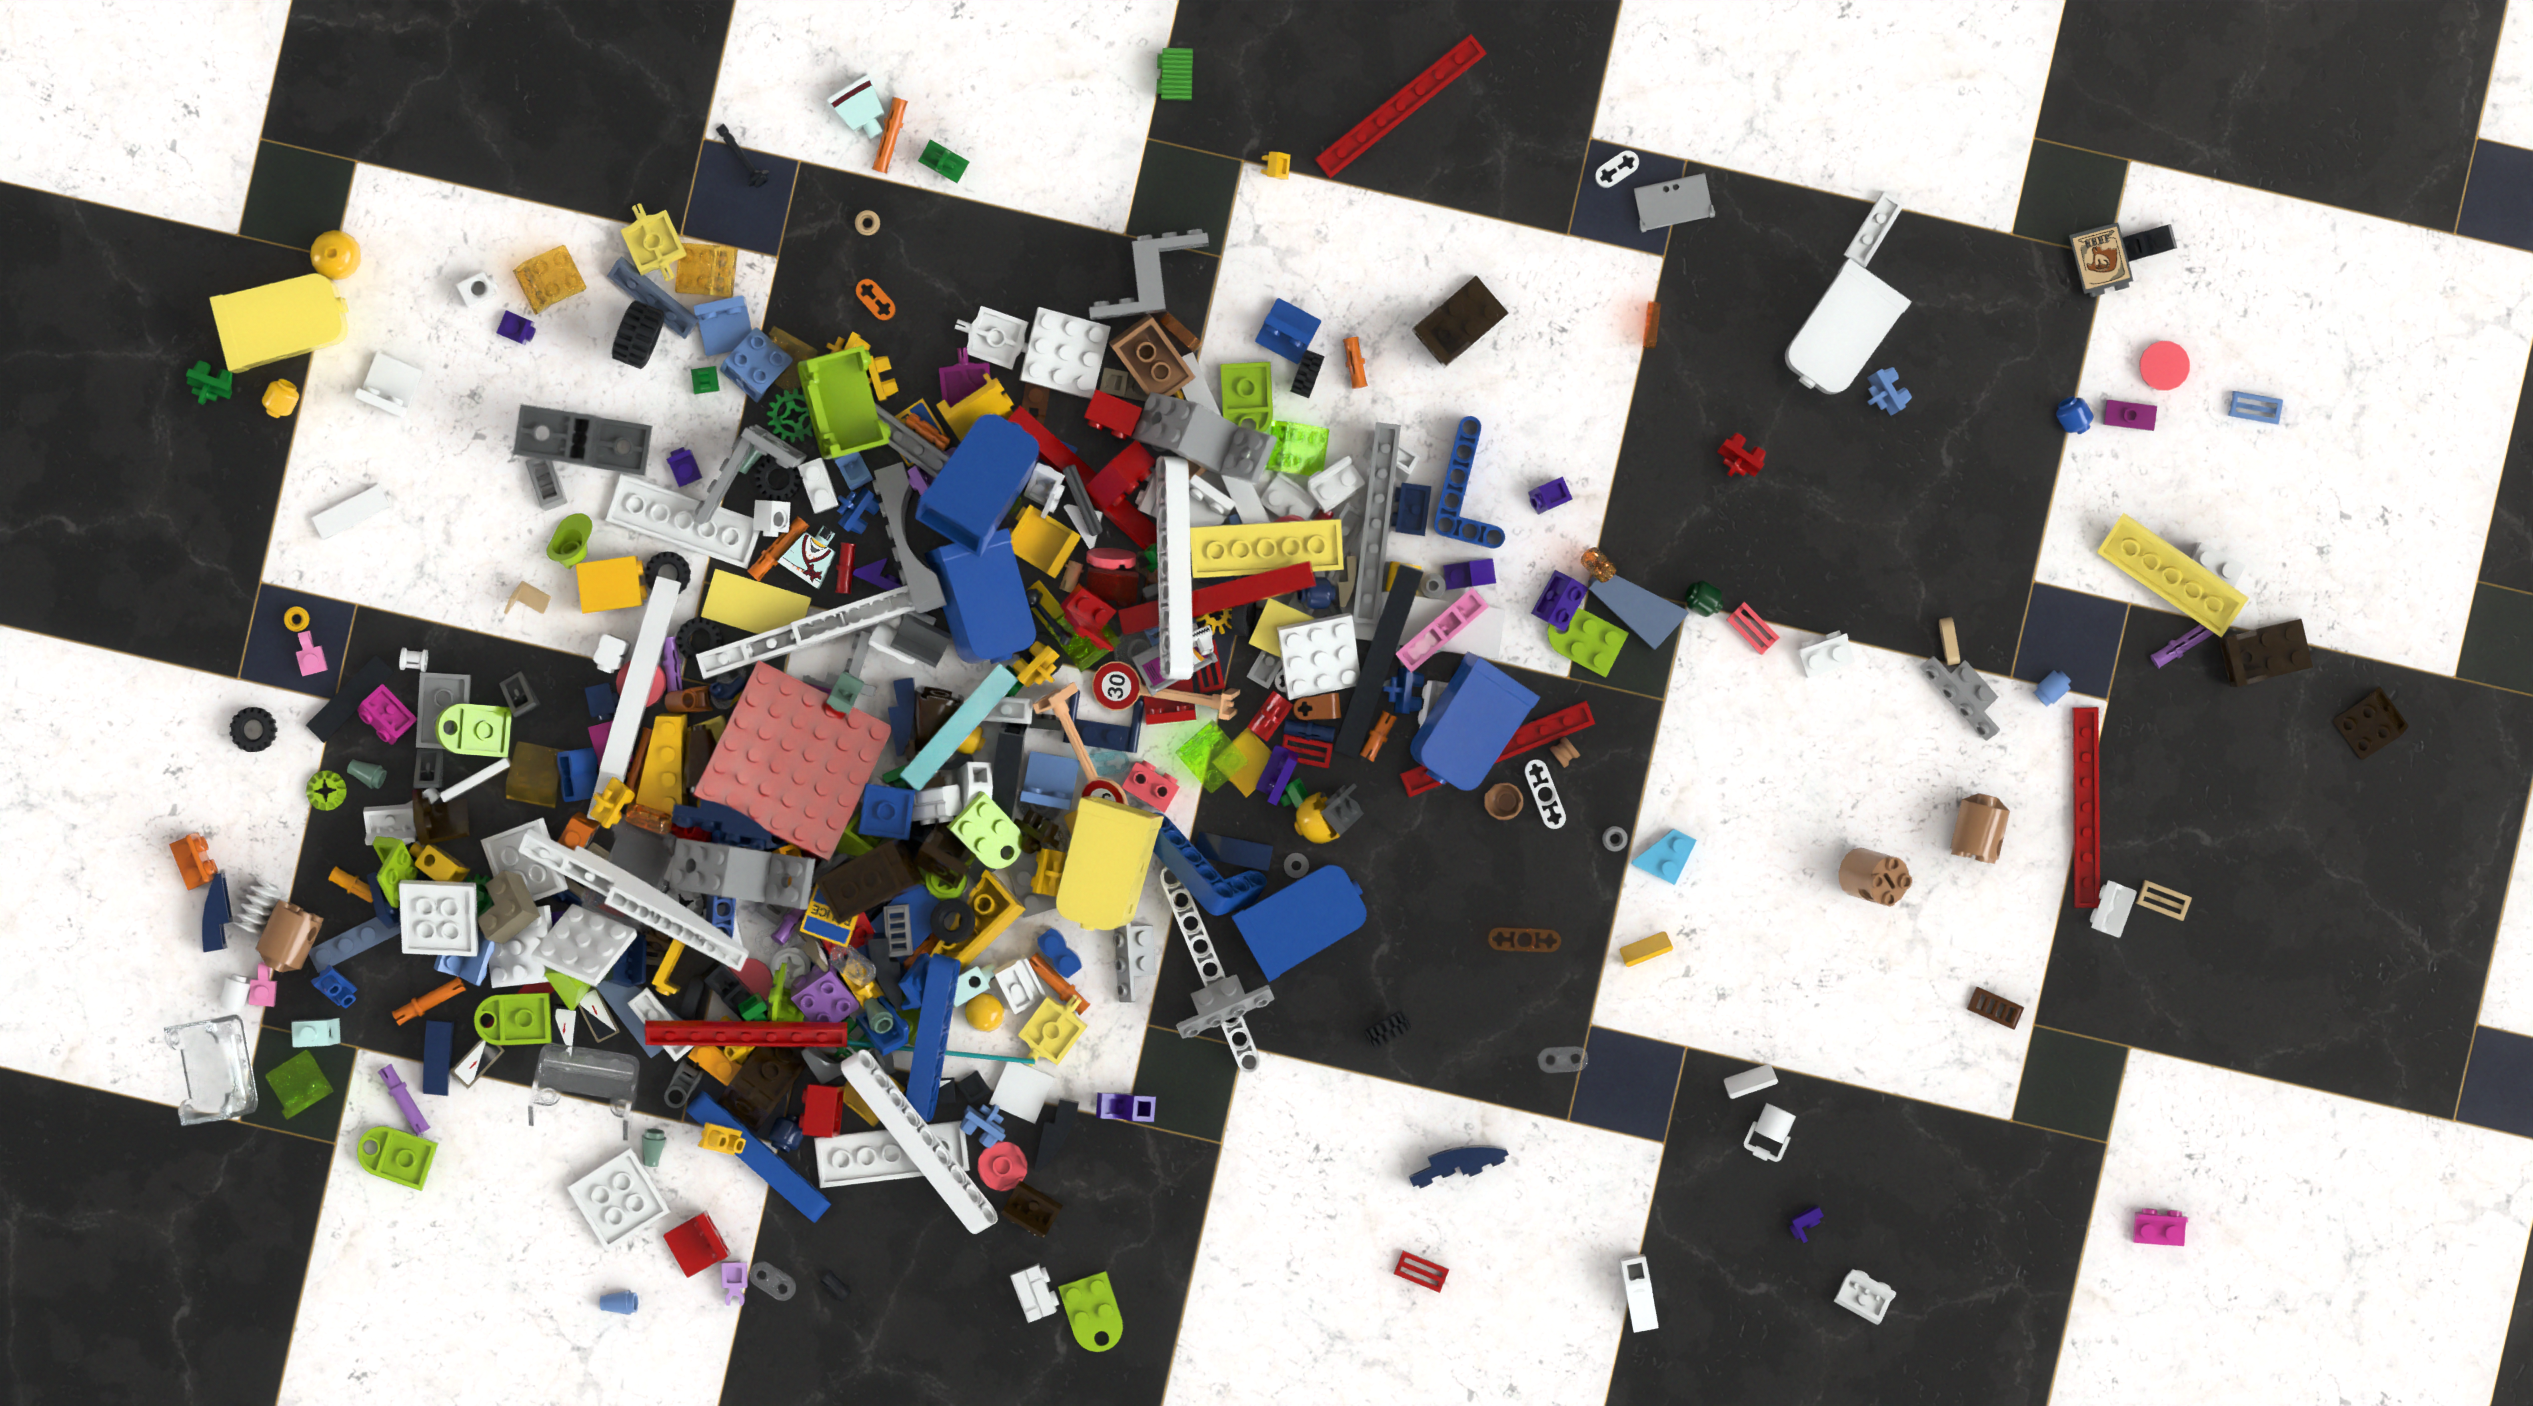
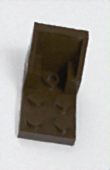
(1459, 321)
(2265, 653)
(945, 855)
(870, 880)
(762, 1083)

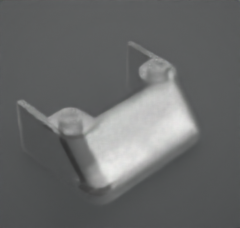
(588, 1073)

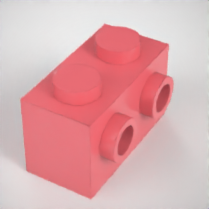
(1151, 786)

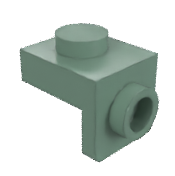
(845, 692)

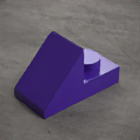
(873, 572)
(1469, 574)

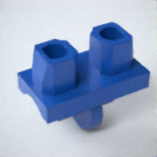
(852, 509)
(1401, 690)
(335, 987)

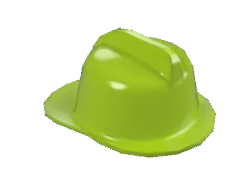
(570, 540)

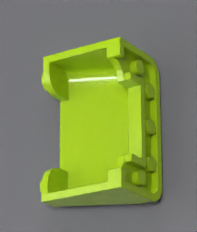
(842, 403)

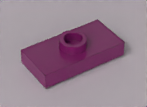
(2130, 415)

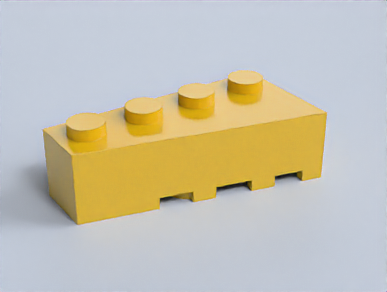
(664, 764)
(994, 911)

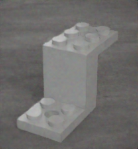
(1149, 275)
(1204, 437)
(741, 873)

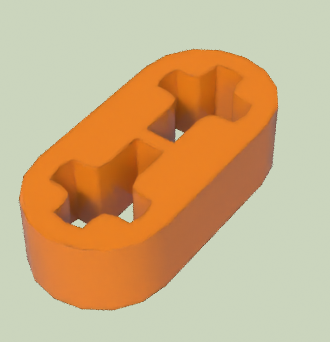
(871, 304)

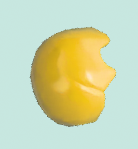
(984, 1012)

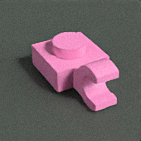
(311, 658)
(263, 989)

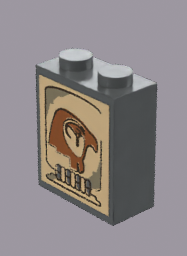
(2101, 259)

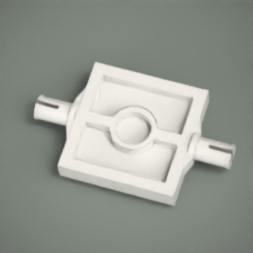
(995, 337)

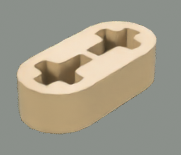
(1949, 641)

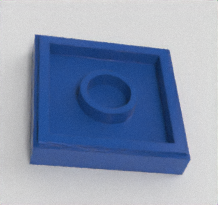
(887, 811)

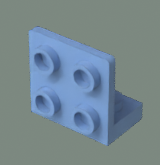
(723, 324)
(755, 364)
(1050, 780)
(468, 967)

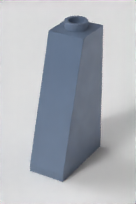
(1639, 609)
(618, 997)

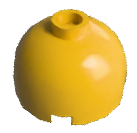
(335, 255)
(1311, 821)

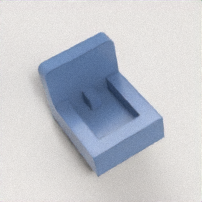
(853, 470)

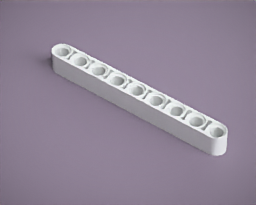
(1174, 567)
(1201, 959)
(919, 1141)

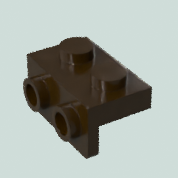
(1031, 1209)

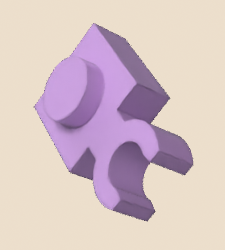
(734, 1277)

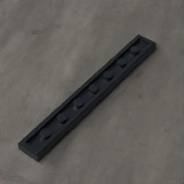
(1378, 660)

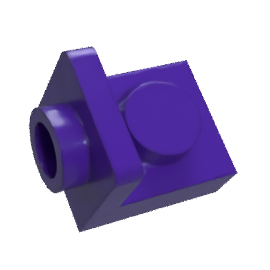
(516, 328)
(684, 466)
(1549, 495)
(1807, 1218)

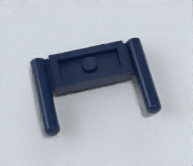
(1104, 734)

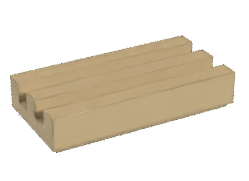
(2143, 892)

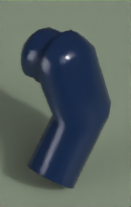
(727, 691)

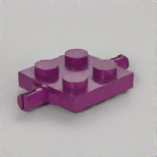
(962, 378)

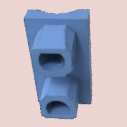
(1885, 393)
(992, 1131)

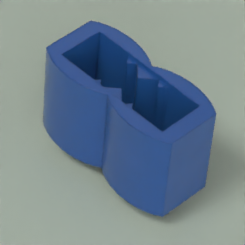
(577, 773)
(1064, 958)

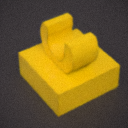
(1277, 165)

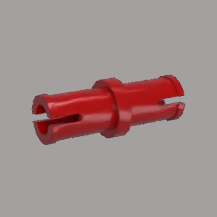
(845, 568)

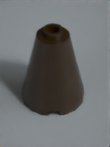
(932, 712)
(698, 750)

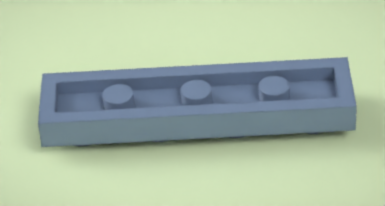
(647, 292)
(351, 943)

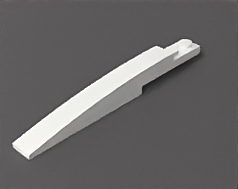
(1242, 492)
(805, 632)
(637, 684)
(635, 898)

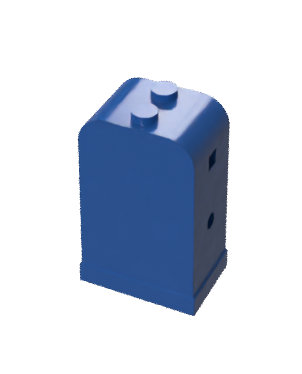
(979, 482)
(984, 600)
(1471, 723)
(1301, 919)

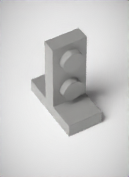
(855, 665)

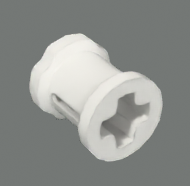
(413, 659)

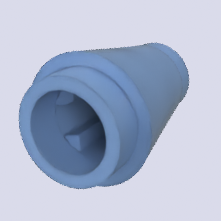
(621, 1302)

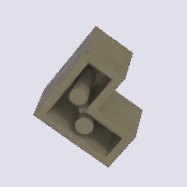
(512, 908)

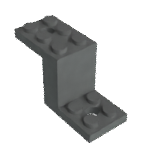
(582, 439)

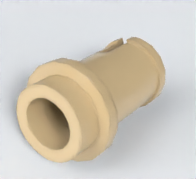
(1071, 576)

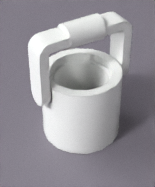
(1775, 1125)

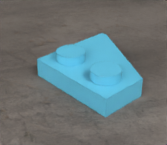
(1667, 856)

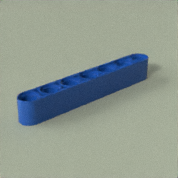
(932, 1034)
(763, 1159)

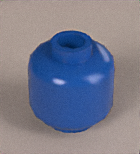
(2074, 415)

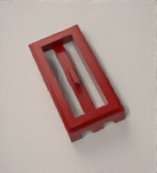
(1209, 674)
(1327, 755)
(1401, 1263)

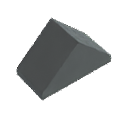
(519, 694)
(429, 768)

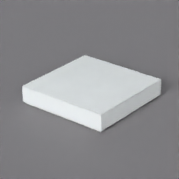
(1022, 1090)

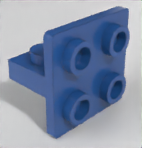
(1288, 330)

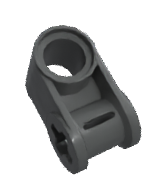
(683, 1083)

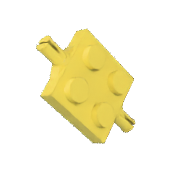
(653, 242)
(1053, 1030)

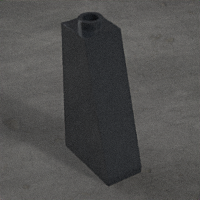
(1008, 765)

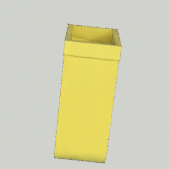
(279, 321)
(1106, 863)

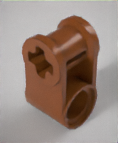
(688, 700)
(1322, 707)

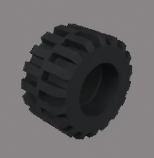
(637, 334)

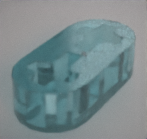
(1107, 756)

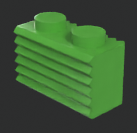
(1176, 74)

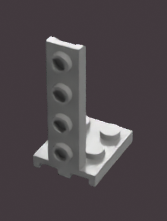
(764, 443)

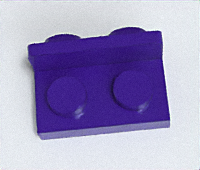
(1559, 600)
(1277, 773)

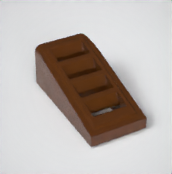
(1998, 1000)

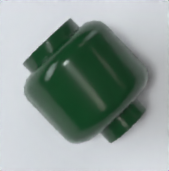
(1704, 598)

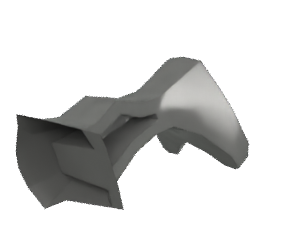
(827, 1069)

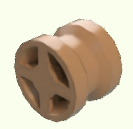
(1564, 752)

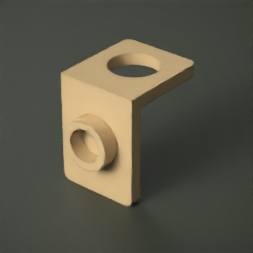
(529, 596)

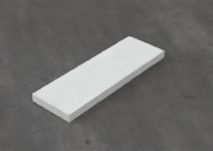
(671, 519)
(1479, 637)
(878, 1155)

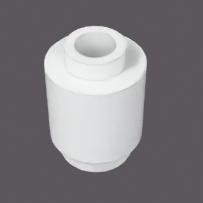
(234, 993)

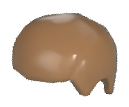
(1503, 801)

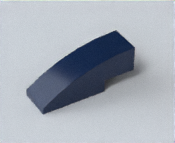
(903, 715)
(1234, 851)
(216, 913)
(437, 1057)

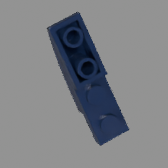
(734, 826)
(1468, 1158)

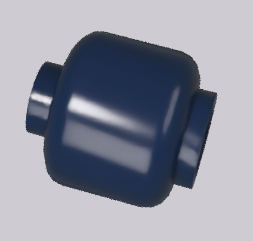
(1317, 596)
(786, 1134)

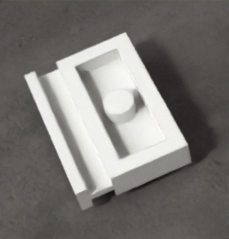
(1288, 498)
(1019, 984)

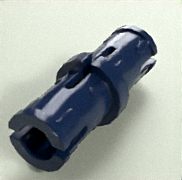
(1309, 730)

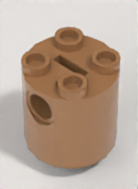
(1980, 828)
(1874, 876)
(288, 937)

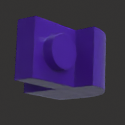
(1125, 1106)

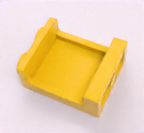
(981, 402)
(1042, 541)
(611, 584)
(662, 976)

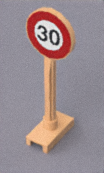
(1119, 687)
(1096, 785)

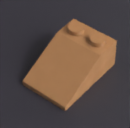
(1152, 358)

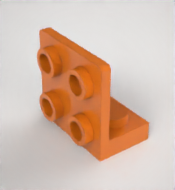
(193, 860)

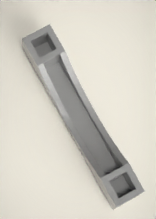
(896, 493)

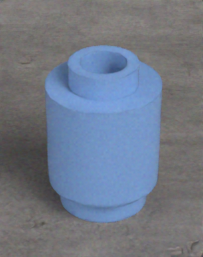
(2052, 688)

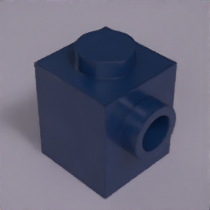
(602, 701)

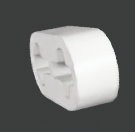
(1620, 174)

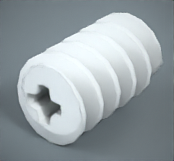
(259, 906)

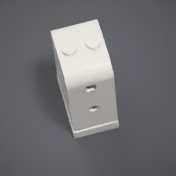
(1844, 329)

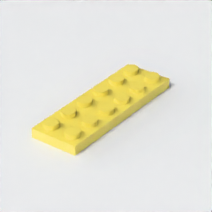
(1265, 547)
(2172, 575)

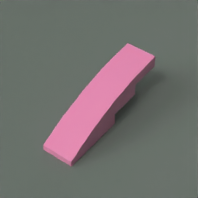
(1442, 629)

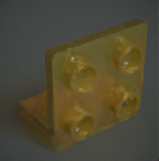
(707, 270)
(549, 278)
(798, 351)
(533, 775)

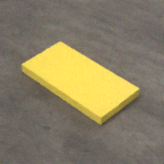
(752, 603)

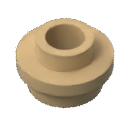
(864, 215)

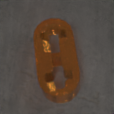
(1651, 324)
(1180, 332)
(1595, 561)
(648, 818)

